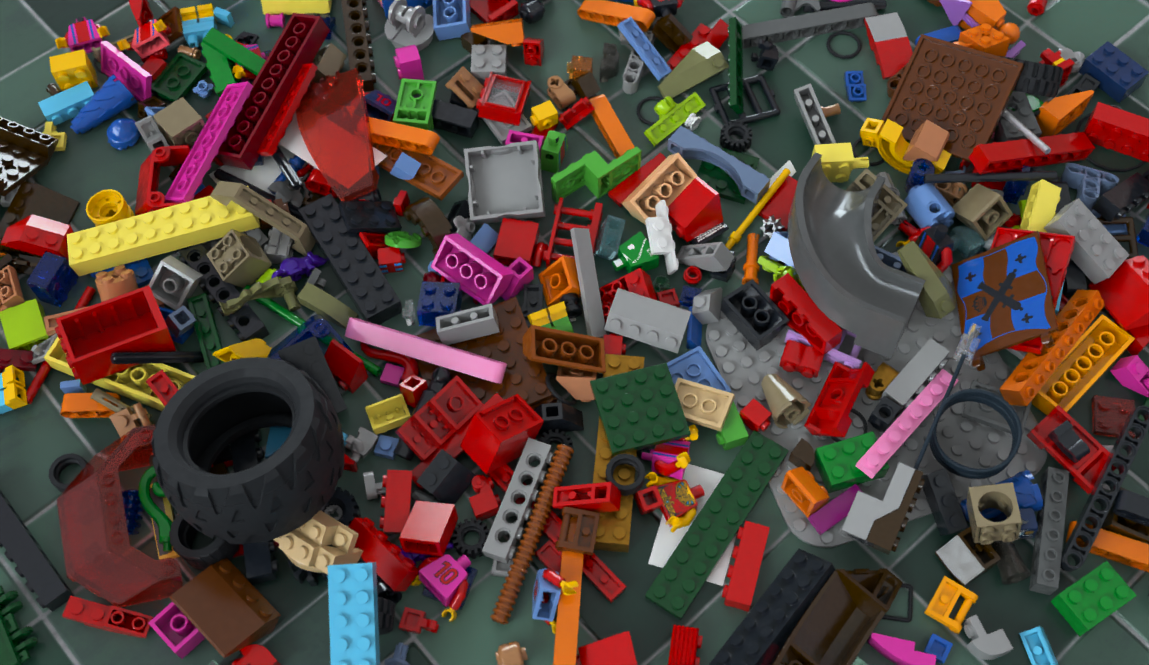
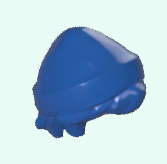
(123, 133)

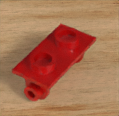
(576, 113)

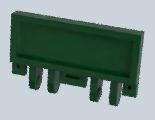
(10, 648)

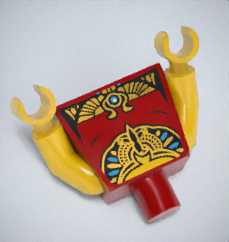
(678, 499)

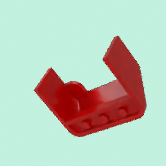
(148, 196)

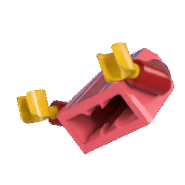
(147, 38)

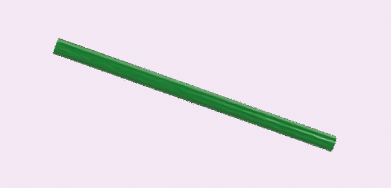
(297, 321)

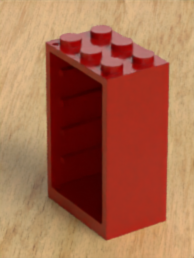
(115, 325)

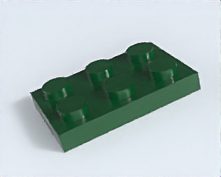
(178, 77)

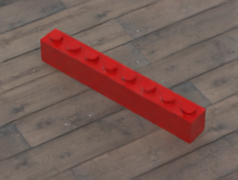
(1016, 153)

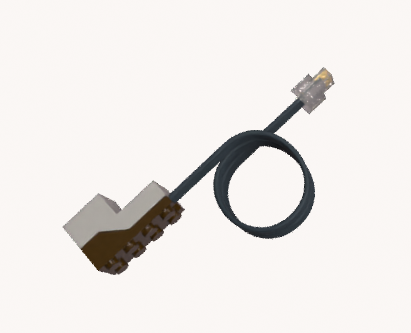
(878, 521)

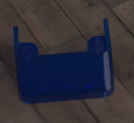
(315, 325)

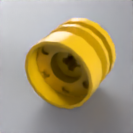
(108, 207)

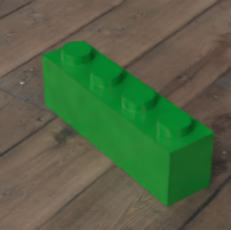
(220, 69)

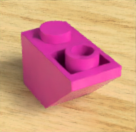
(522, 275)
(1132, 374)

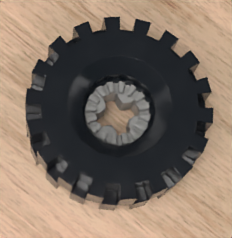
(344, 505)

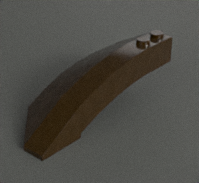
(840, 618)

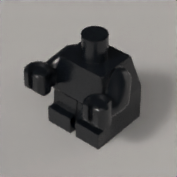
(767, 57)

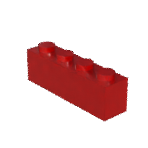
(390, 562)
(746, 565)

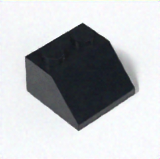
(446, 478)

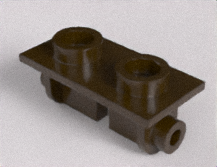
(25, 264)

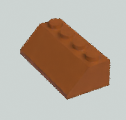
(564, 349)

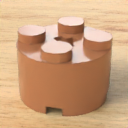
(115, 282)

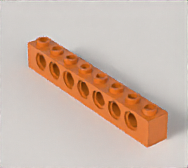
(1037, 368)

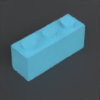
(66, 103)

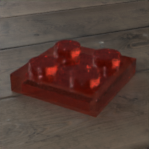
(1110, 415)

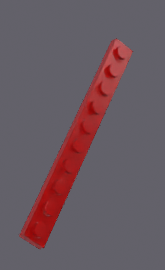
(593, 567)

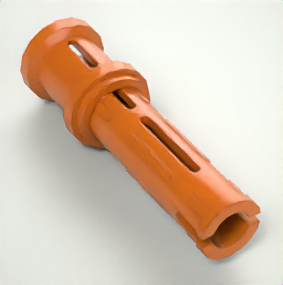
(751, 266)

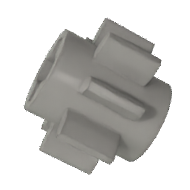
(777, 226)

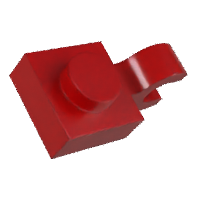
(415, 621)

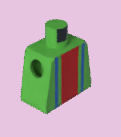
(554, 145)

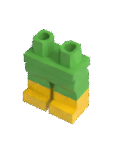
(557, 317)

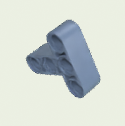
(1088, 182)

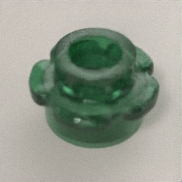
(661, 279)

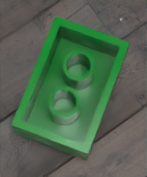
(838, 461)
(1093, 598)

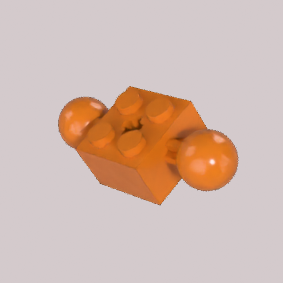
(990, 40)

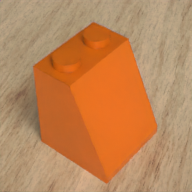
(986, 12)

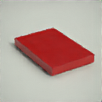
(780, 202)

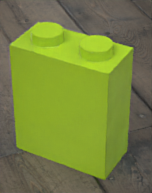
(24, 325)

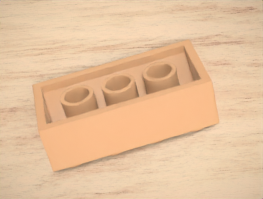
(662, 184)

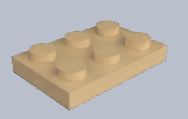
(704, 404)

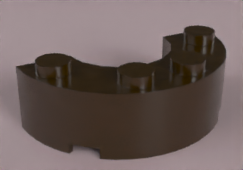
(430, 219)

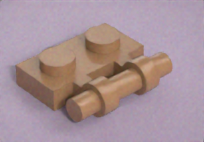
(126, 420)

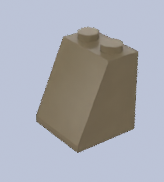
(982, 210)

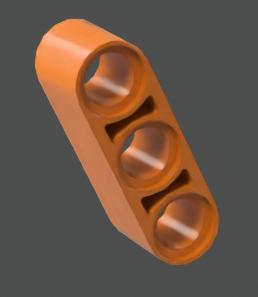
(82, 406)

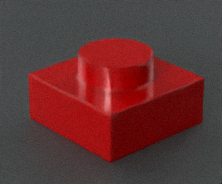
(401, 202)

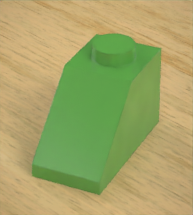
(733, 431)

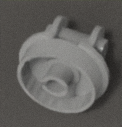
(408, 25)

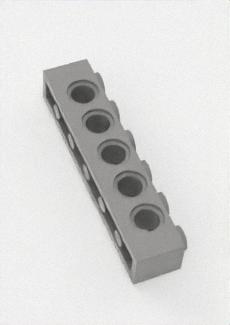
(532, 451)

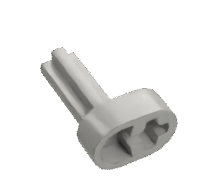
(372, 488)

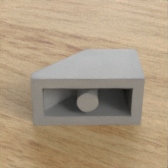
(707, 306)

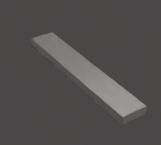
(588, 282)

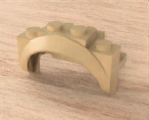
(308, 544)

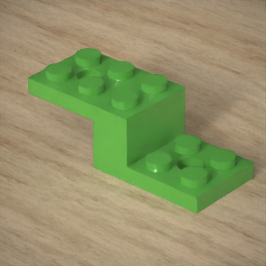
(415, 111)
(595, 174)

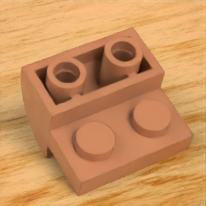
(10, 288)

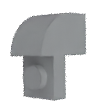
(151, 133)
(985, 645)

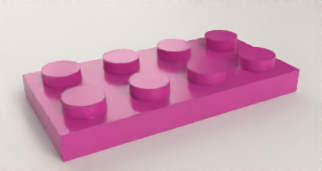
(126, 70)

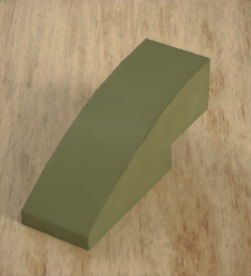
(325, 305)

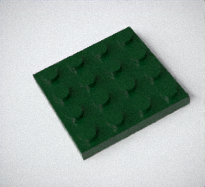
(639, 409)

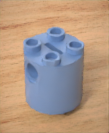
(928, 206)

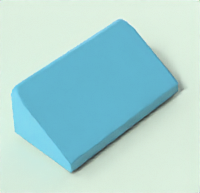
(1038, 647)

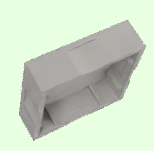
(504, 182)

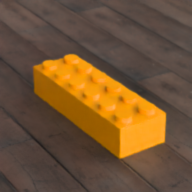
(1083, 365)

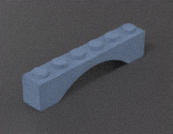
(691, 146)

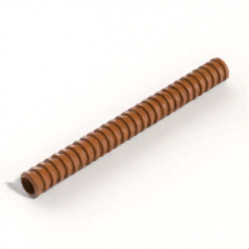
(531, 535)

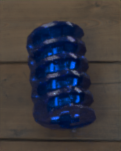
(917, 171)
(131, 506)

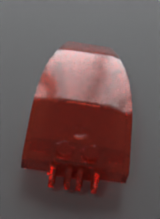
(338, 133)

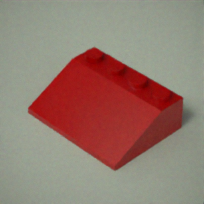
(1127, 293)

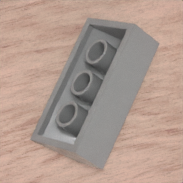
(647, 320)

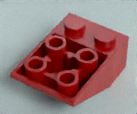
(636, 282)

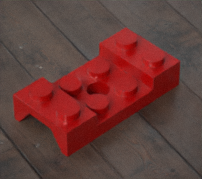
(831, 415)
(1088, 468)

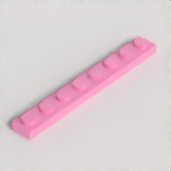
(905, 425)

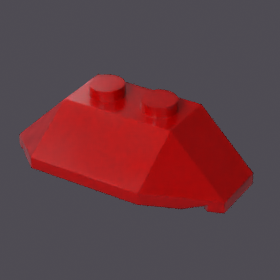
(38, 236)

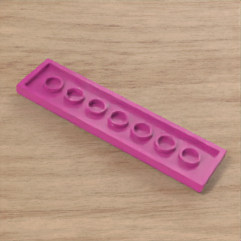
(208, 143)

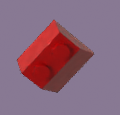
(345, 367)

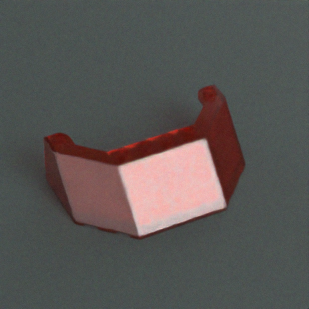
(97, 532)

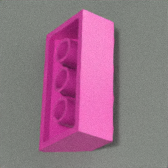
(472, 268)

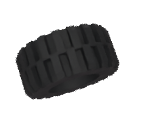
(1038, 78)

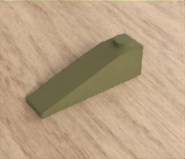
(696, 67)
(937, 293)

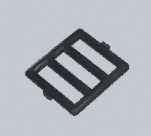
(770, 95)

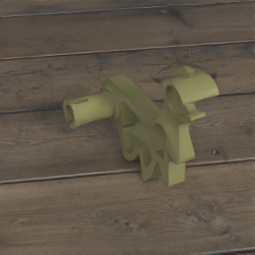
(270, 289)

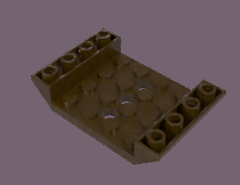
(22, 154)

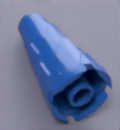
(103, 105)
(1026, 492)

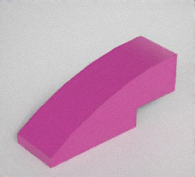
(899, 650)

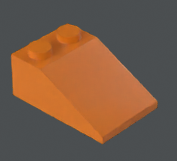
(503, 31)
(1062, 111)

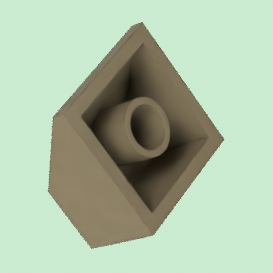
(328, 60)

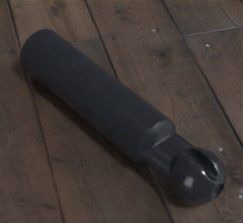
(440, 378)

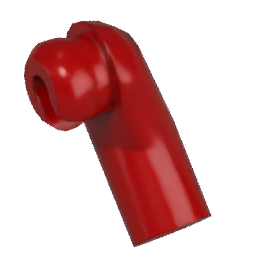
(538, 254)

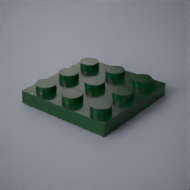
(721, 181)

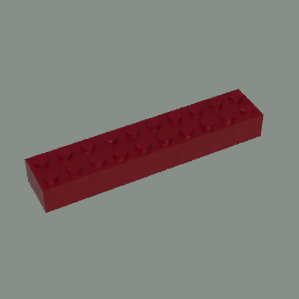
(295, 47)

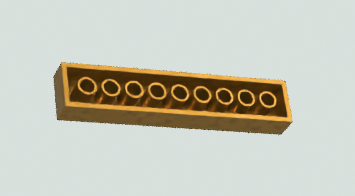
(615, 526)

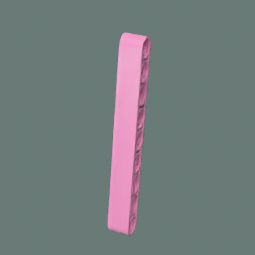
(426, 350)

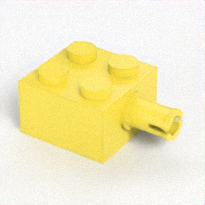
(839, 161)

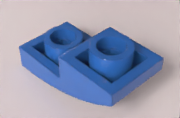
(855, 86)

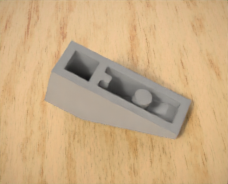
(707, 256)

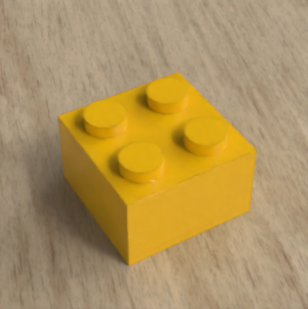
(73, 69)

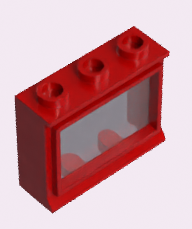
(503, 99)

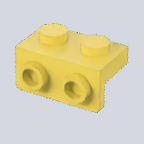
(388, 414)

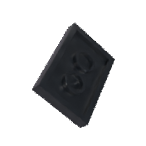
(369, 216)

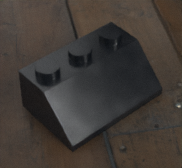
(754, 314)

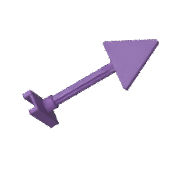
(957, 11)

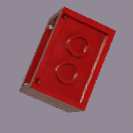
(500, 433)

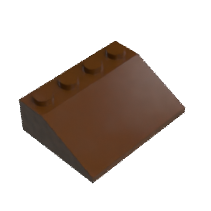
(226, 608)

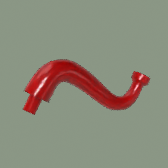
(410, 364)

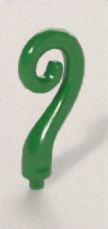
(161, 519)

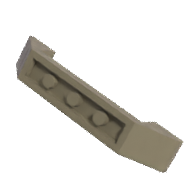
(267, 211)

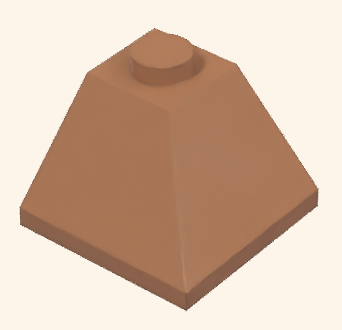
(577, 382)

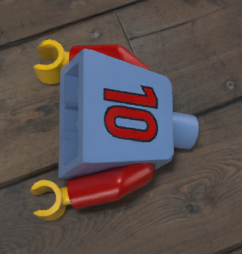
(547, 594)

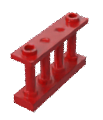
(559, 209)

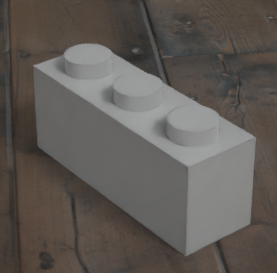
(467, 324)

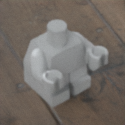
(362, 444)

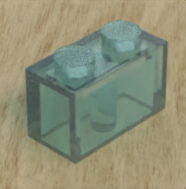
(609, 237)

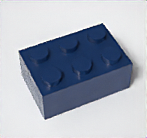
(1115, 71)

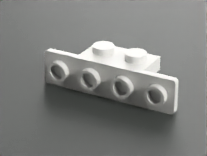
(660, 237)

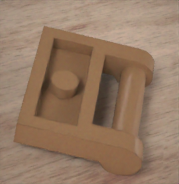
(465, 86)

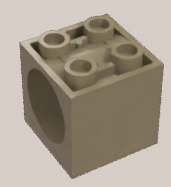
(179, 123)
(239, 259)
(998, 497)

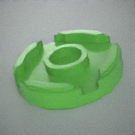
(401, 239)

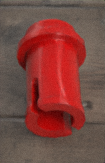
(907, 228)

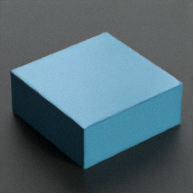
(223, 17)

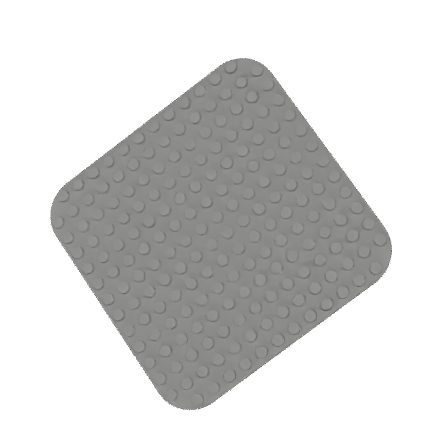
(959, 438)

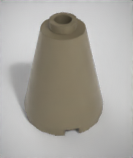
(784, 401)

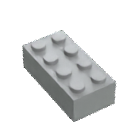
(1094, 248)

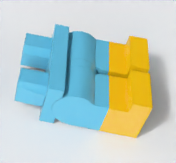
(196, 26)
(11, 388)

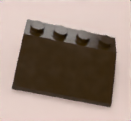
(40, 201)

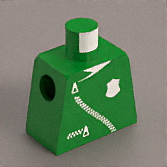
(635, 254)

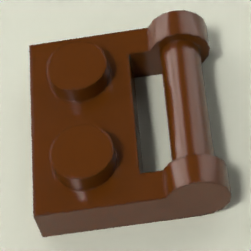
(585, 531)

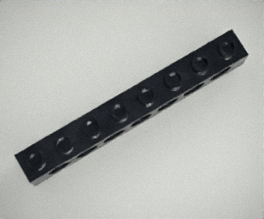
(244, 315)

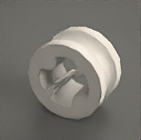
(693, 121)

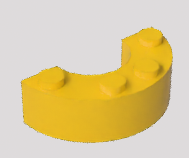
(893, 147)

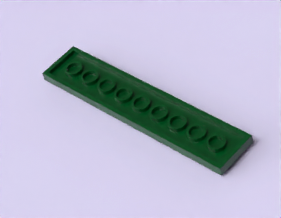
(716, 525)

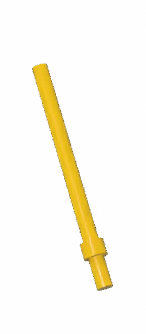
(736, 235)

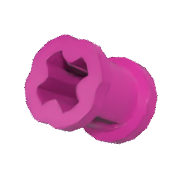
(275, 20)

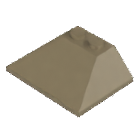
(888, 205)

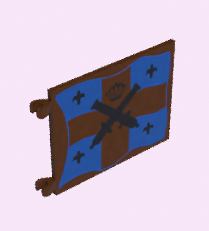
(1006, 295)

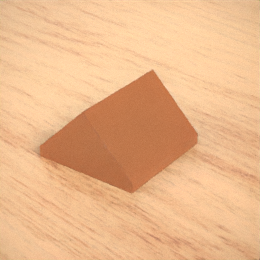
(927, 142)

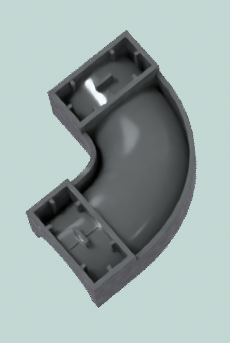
(839, 263)

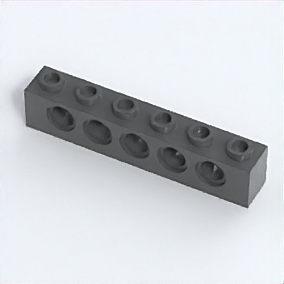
(1050, 532)

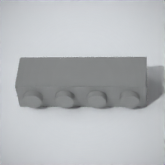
(813, 115)
(917, 373)

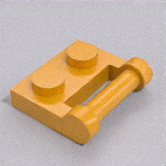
(944, 601)

